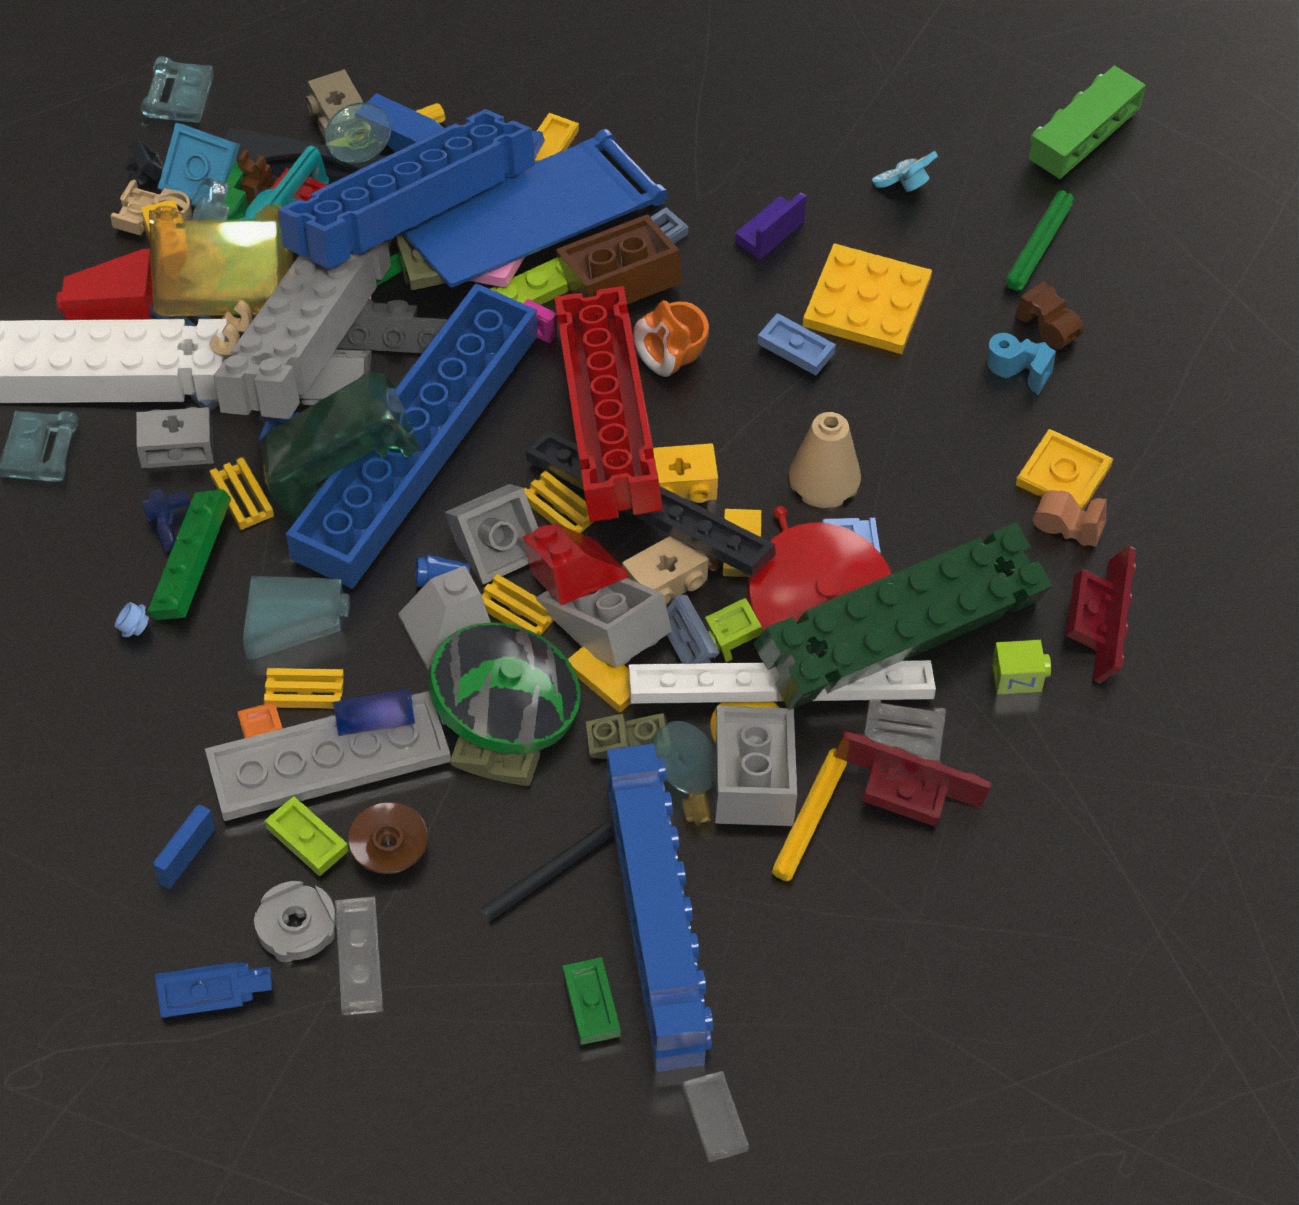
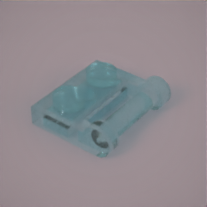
(187, 95)
(28, 442)

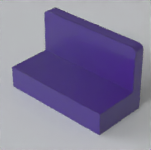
(772, 225)

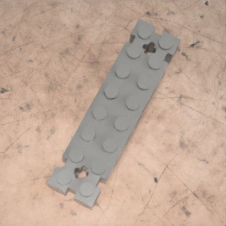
(297, 333)

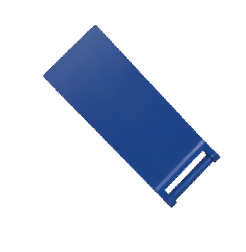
(534, 210)

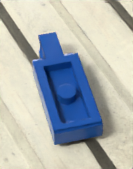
(209, 988)

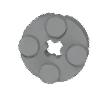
(301, 941)

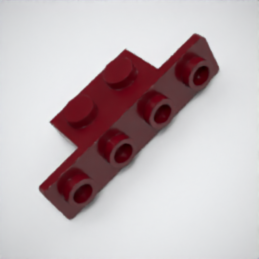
(1101, 611)
(909, 782)

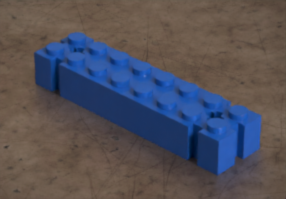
(406, 188)
(658, 908)

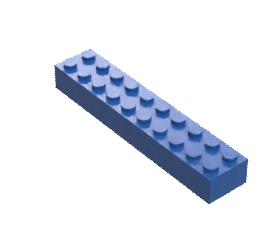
(443, 399)

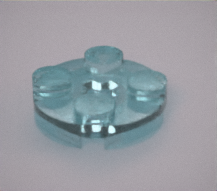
(210, 201)

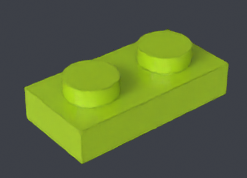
(306, 835)

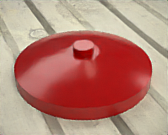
(812, 568)

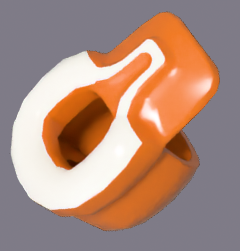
(671, 336)

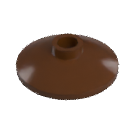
(387, 823)

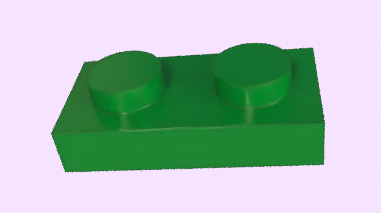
(591, 1001)

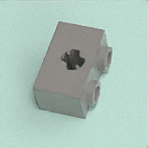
(175, 437)

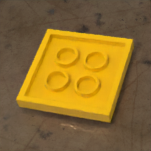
(867, 298)

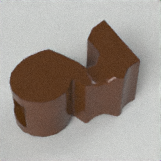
(1055, 322)

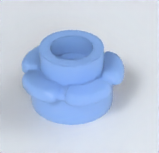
(132, 620)

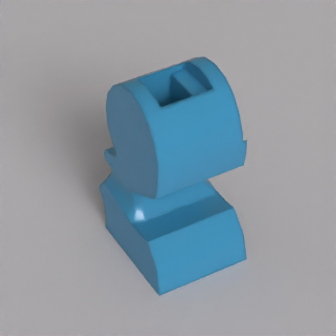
(1010, 357)

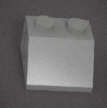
(340, 370)
(492, 531)

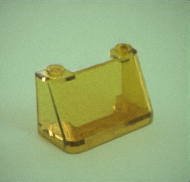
(214, 263)

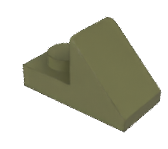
(414, 267)

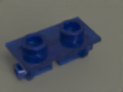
(374, 712)

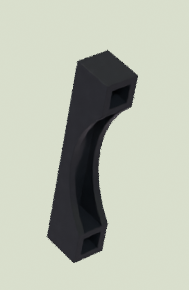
(284, 152)

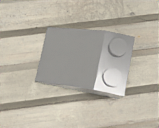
(613, 620)
(755, 766)

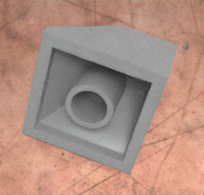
(440, 610)

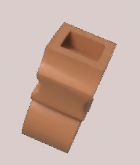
(1061, 514)

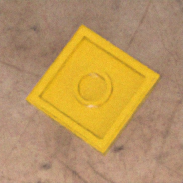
(1064, 466)

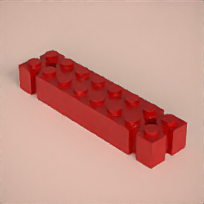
(608, 405)

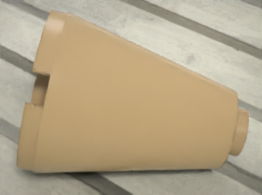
(826, 463)

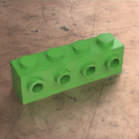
(1086, 121)

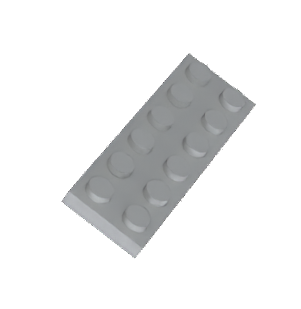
(316, 761)

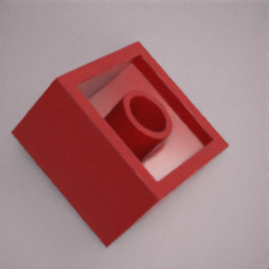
(570, 562)

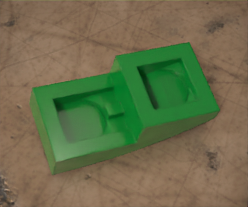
(235, 197)

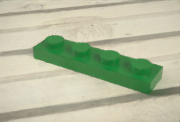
(189, 555)

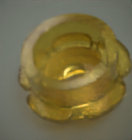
(697, 808)

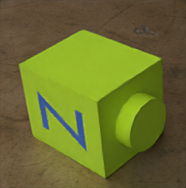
(1020, 667)

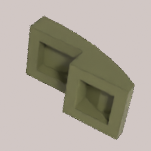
(495, 765)

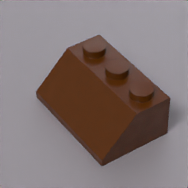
(626, 256)

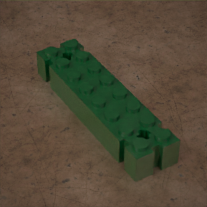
(901, 615)

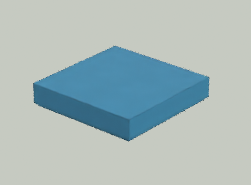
(194, 157)

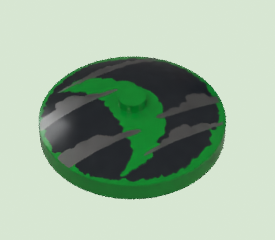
(504, 688)

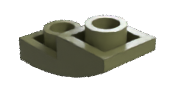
(618, 733)

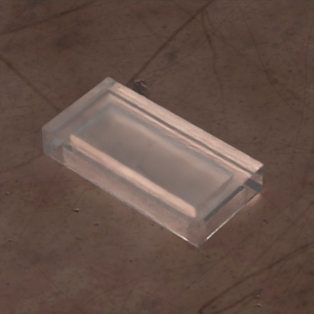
(715, 1116)

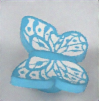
(909, 172)

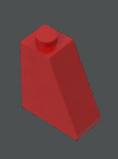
(109, 290)

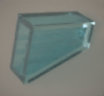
(291, 612)

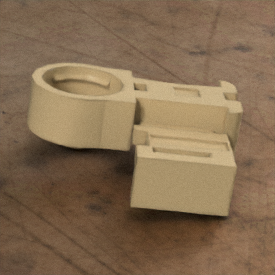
(133, 198)

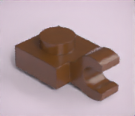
(257, 176)

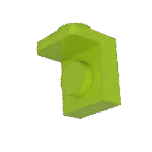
(733, 627)

